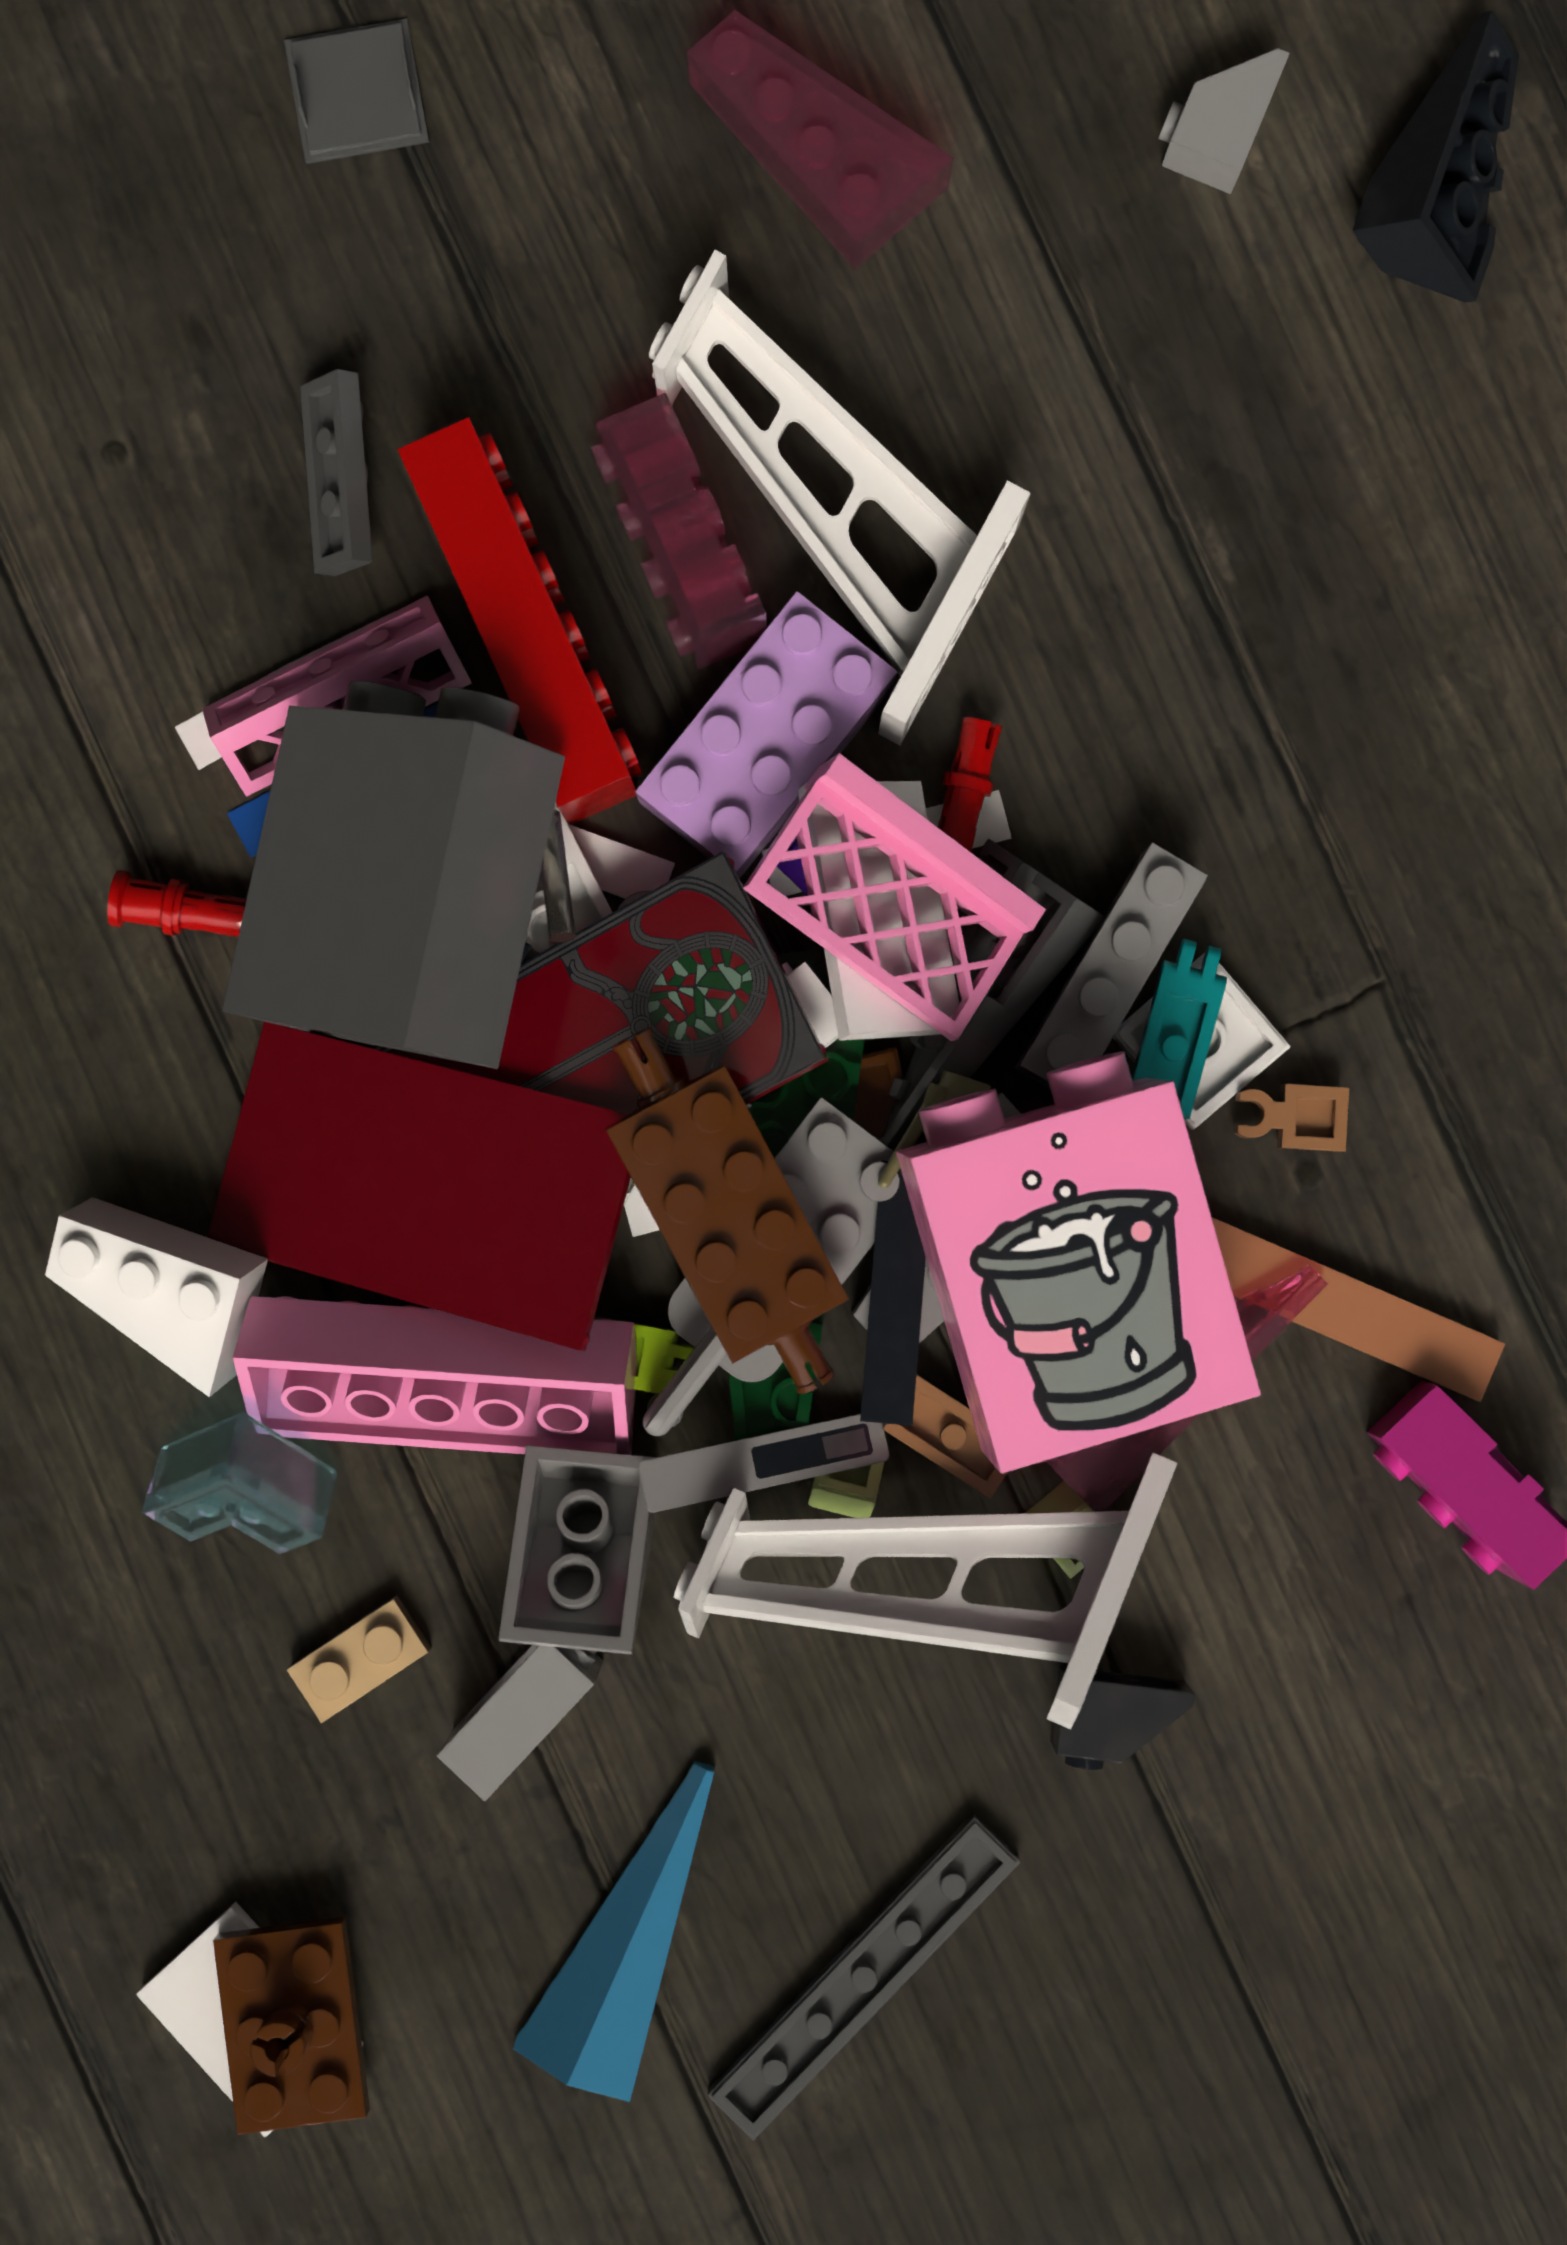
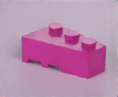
(1471, 1486)

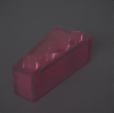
(820, 140)
(680, 531)

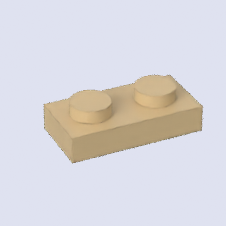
(359, 1659)

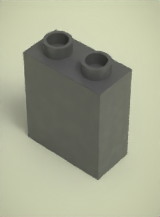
(397, 873)

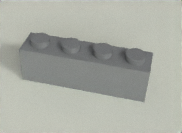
(1114, 964)

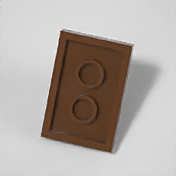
(291, 2025)

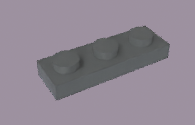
(336, 473)

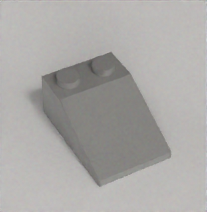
(578, 1551)

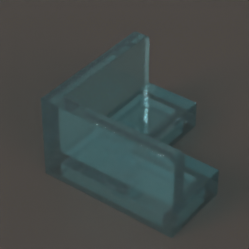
(243, 1479)

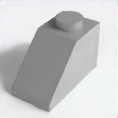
(1221, 121)

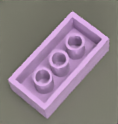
(765, 734)

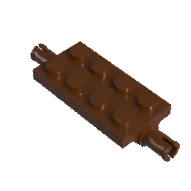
(726, 1211)

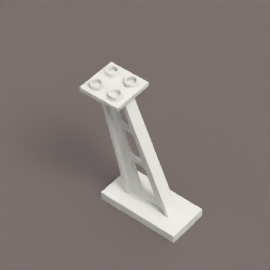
(964, 562)
(1103, 1541)

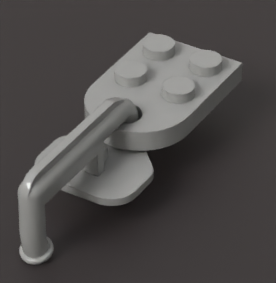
(835, 1180)

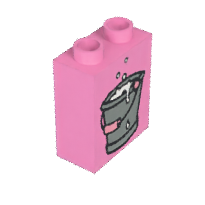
(1075, 1263)

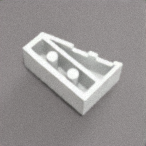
(158, 1286)

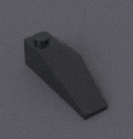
(1434, 186)

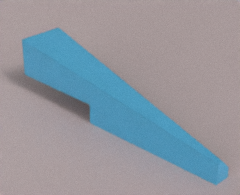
(603, 1998)

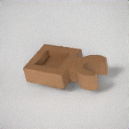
(1305, 1117)

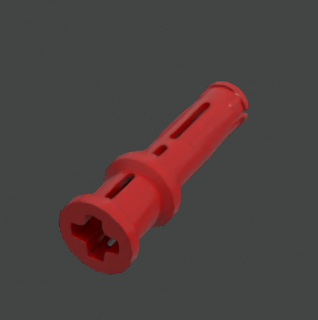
(172, 906)

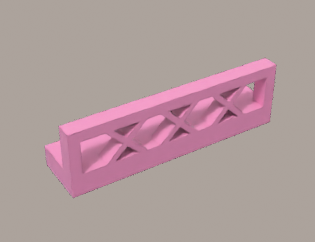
(324, 677)

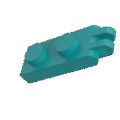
(1181, 1022)

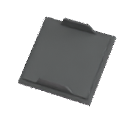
(356, 91)

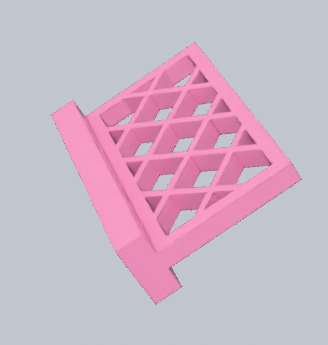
(912, 846)

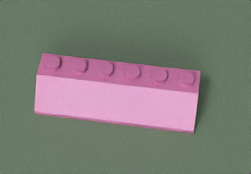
(432, 1379)

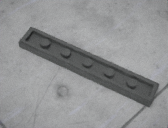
(863, 1976)

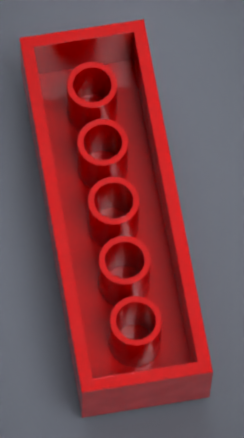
(513, 607)

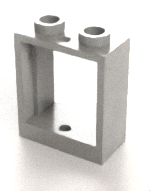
(518, 1714)

